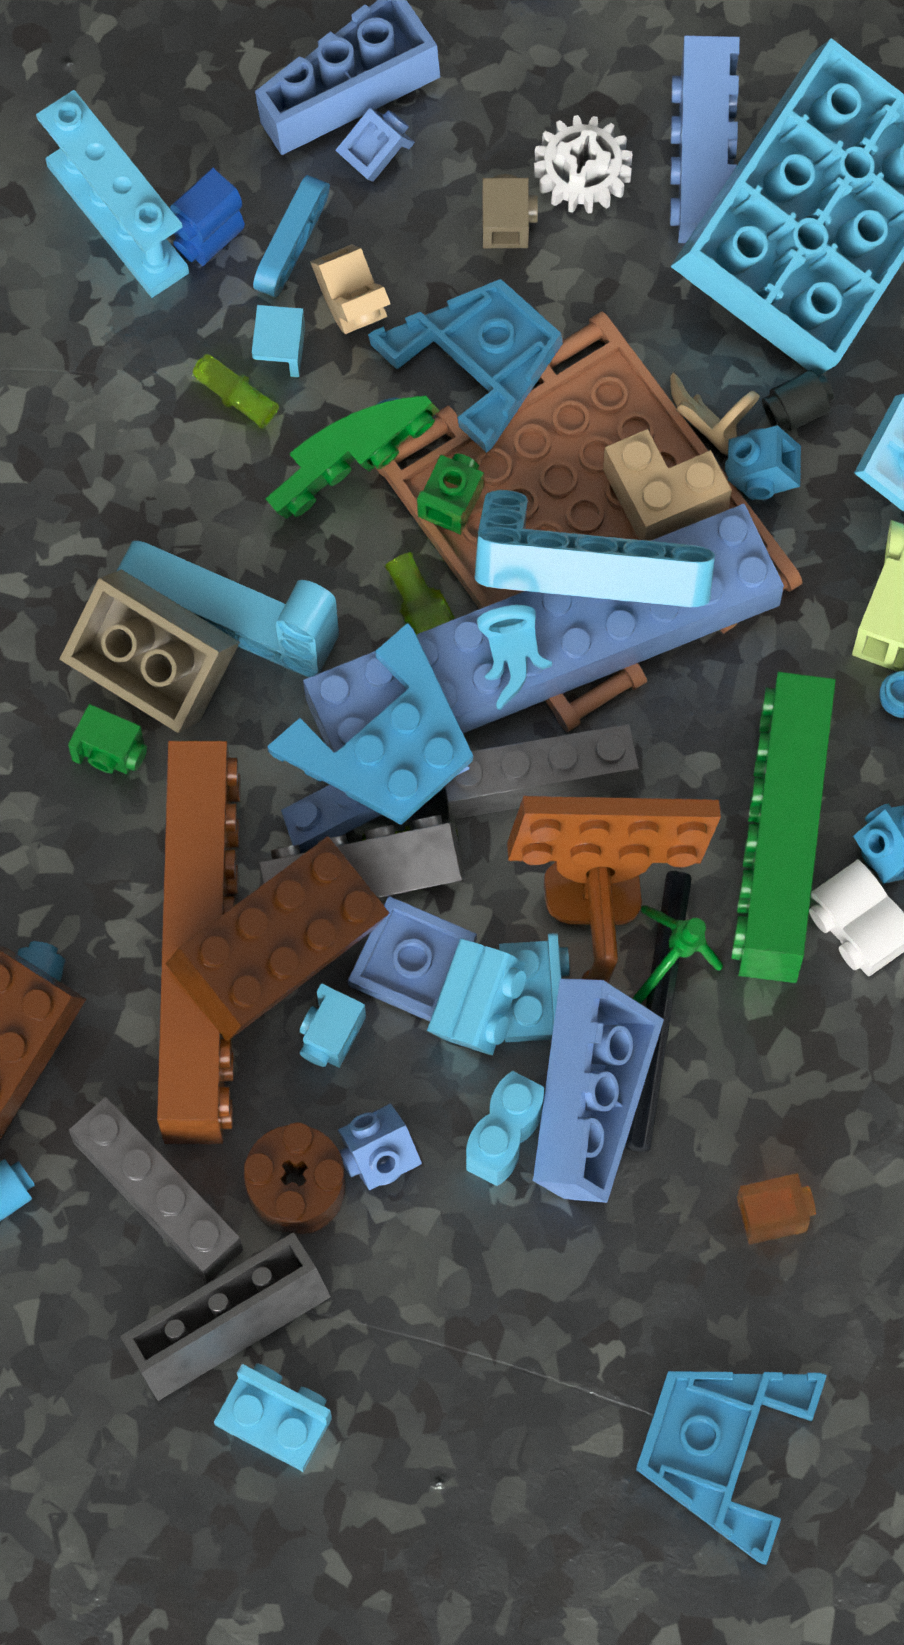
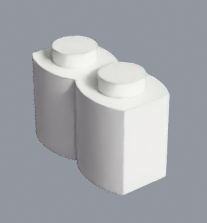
(860, 917)

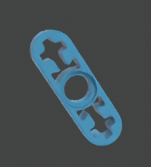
(291, 236)

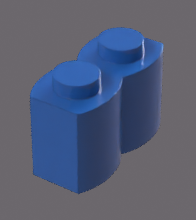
(207, 217)

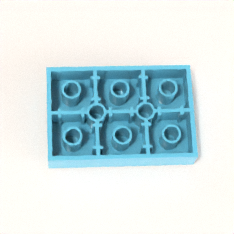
(810, 213)

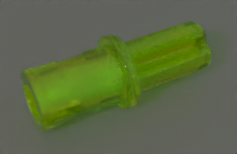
(235, 390)

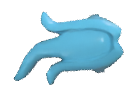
(511, 641)

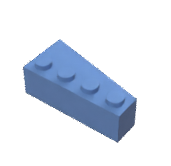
(356, 69)
(704, 128)
(592, 1087)

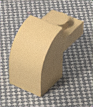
(350, 288)

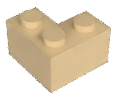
(663, 497)

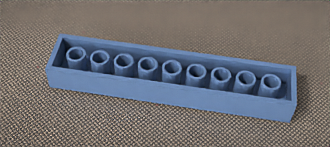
(576, 633)

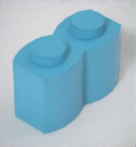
(512, 1119)

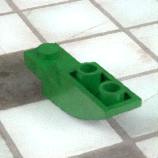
(363, 436)

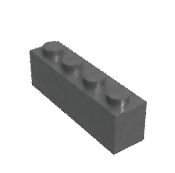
(552, 766)
(390, 860)
(156, 1190)
(225, 1316)

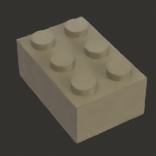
(149, 650)

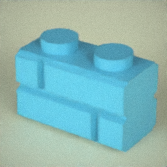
(477, 997)

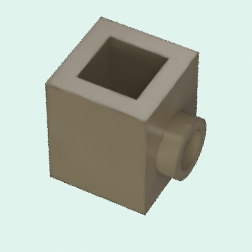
(507, 211)

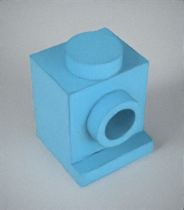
(331, 1027)

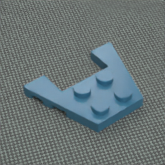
(493, 339)
(401, 753)
(703, 1439)

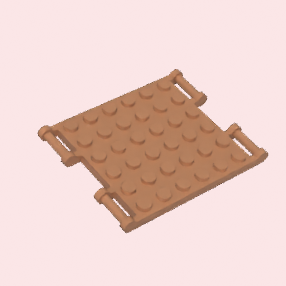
(557, 461)

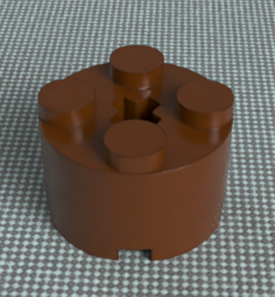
(296, 1151)

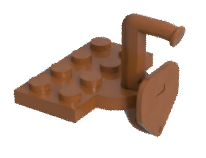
(601, 853)

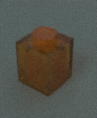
(775, 1208)

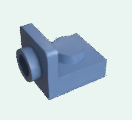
(374, 142)

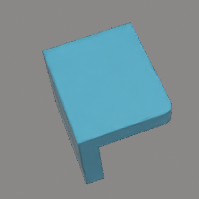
(279, 336)

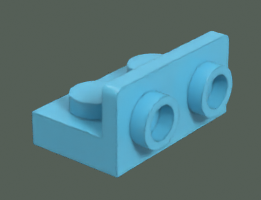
(533, 1012)
(274, 1416)

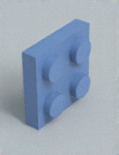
(408, 958)

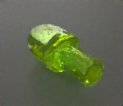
(422, 606)

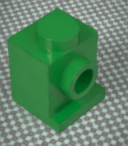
(447, 505)
(107, 742)

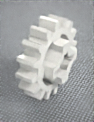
(566, 153)

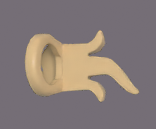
(703, 419)

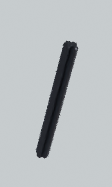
(660, 1002)

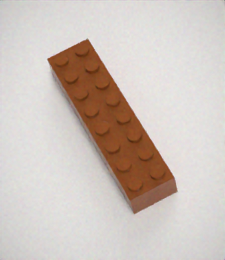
(197, 887)

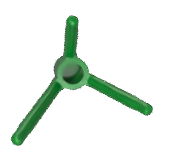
(685, 939)

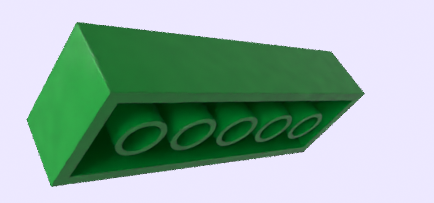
(787, 816)

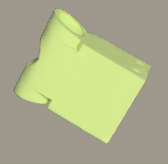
(882, 627)

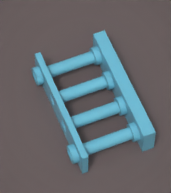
(113, 193)

